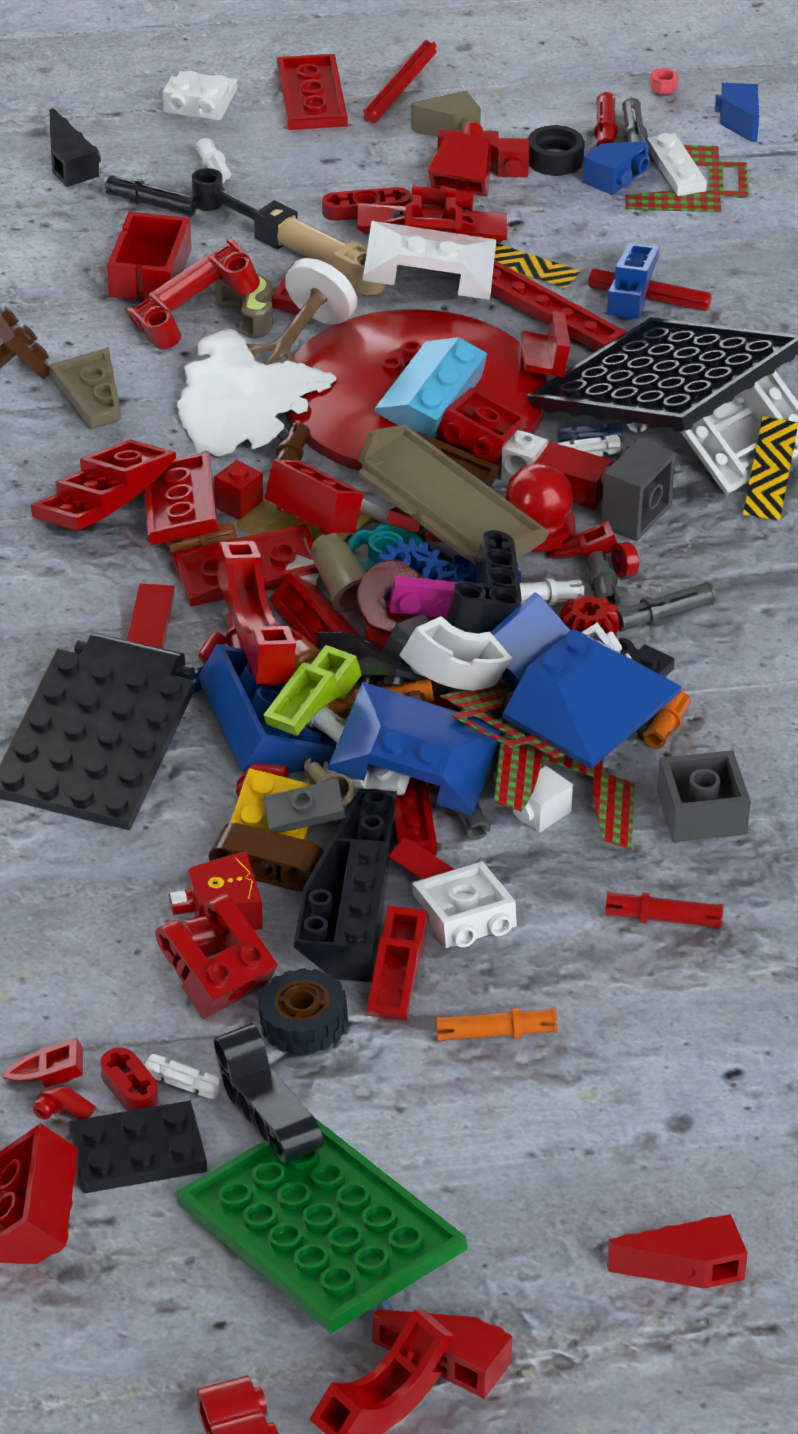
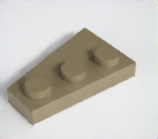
(89, 386)

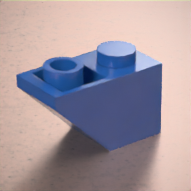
(615, 165)

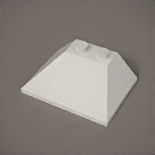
(432, 250)
(730, 435)

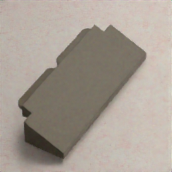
(442, 493)

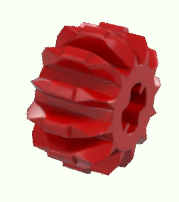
(587, 611)

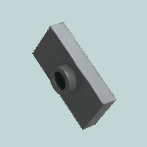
(304, 806)

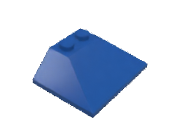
(586, 697)
(418, 743)

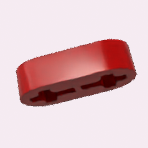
(135, 1076)

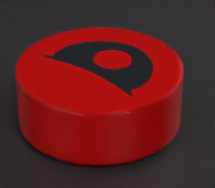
(625, 559)

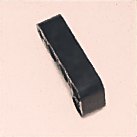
(497, 589)
(263, 1096)

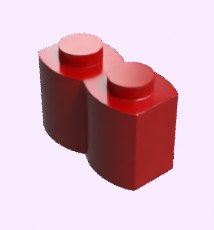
(234, 1408)

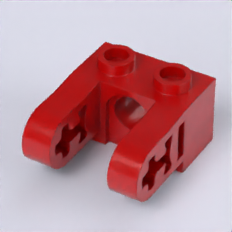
(227, 975)

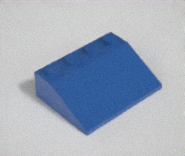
(240, 711)

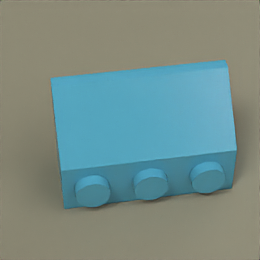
(432, 383)

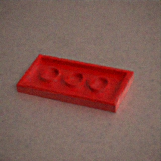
(311, 91)
(182, 501)
(278, 548)

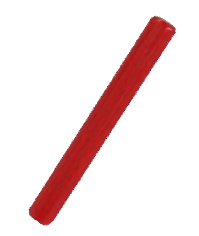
(399, 81)

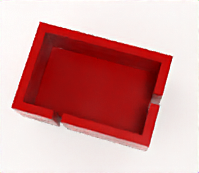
(148, 254)

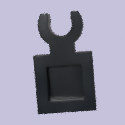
(649, 657)

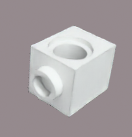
(520, 451)

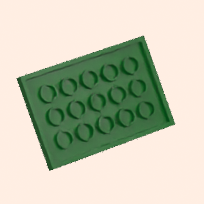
(323, 1227)

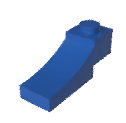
(632, 281)

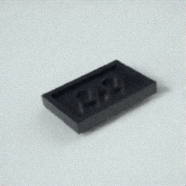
(138, 1146)

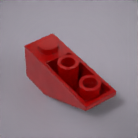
(685, 1254)

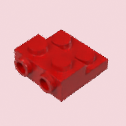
(480, 424)

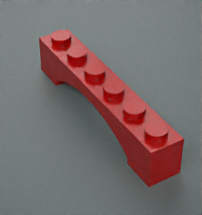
(266, 645)

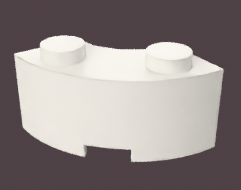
(455, 656)

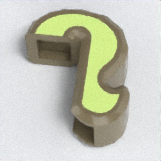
(255, 306)

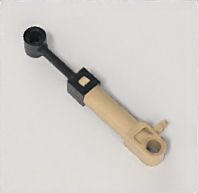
(279, 227)

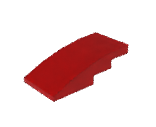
(104, 484)

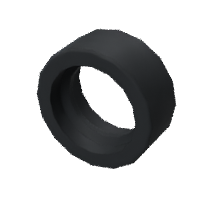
(559, 138)

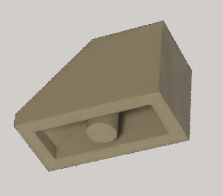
(444, 113)

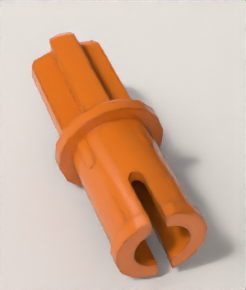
(666, 721)

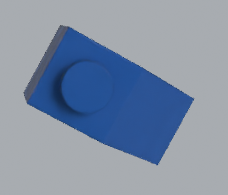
(739, 109)

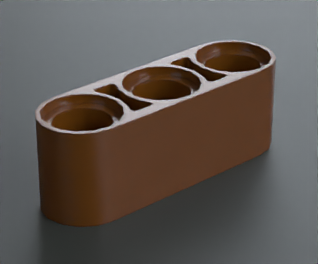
(272, 856)

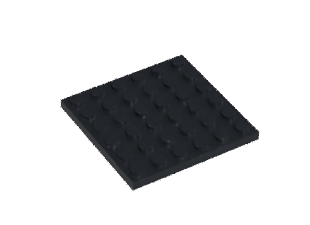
(666, 373)

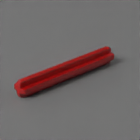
(658, 291)

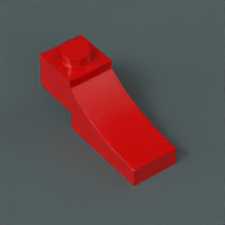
(508, 155)
(397, 962)

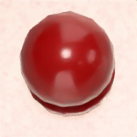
(547, 498)

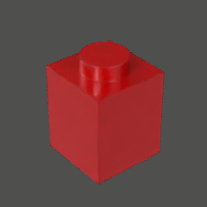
(238, 489)

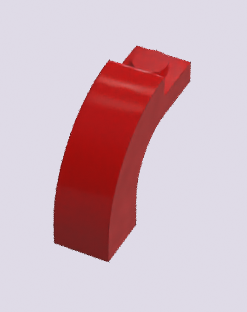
(392, 1387)

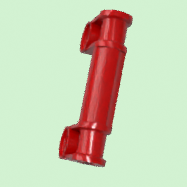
(154, 314)

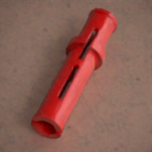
(605, 128)
(663, 910)

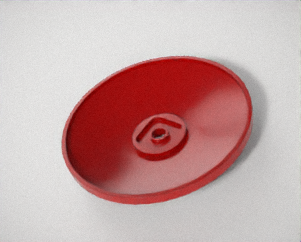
(371, 355)

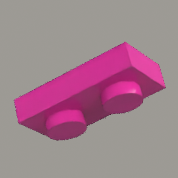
(421, 596)

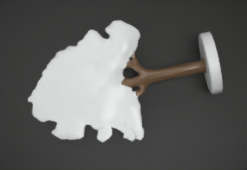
(238, 397)

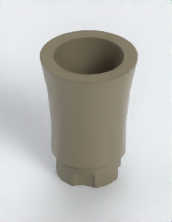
(338, 570)

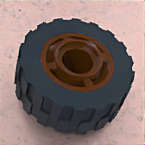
(303, 1011)

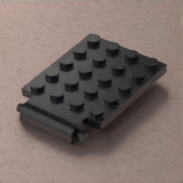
(97, 730)

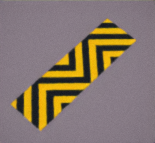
(535, 266)
(770, 468)

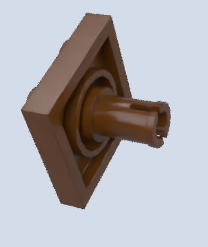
(21, 342)

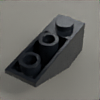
(71, 154)
(373, 660)

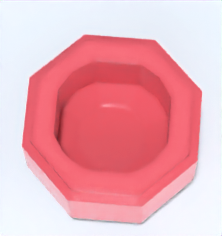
(663, 81)

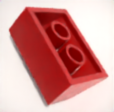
(35, 1196)

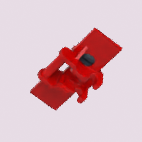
(445, 218)

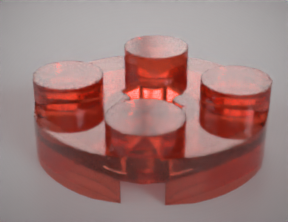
(371, 591)

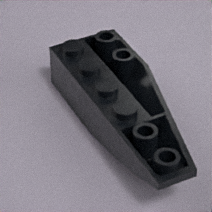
(348, 889)

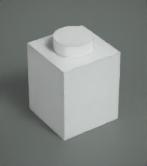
(548, 802)

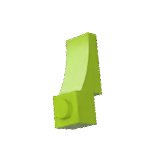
(312, 688)

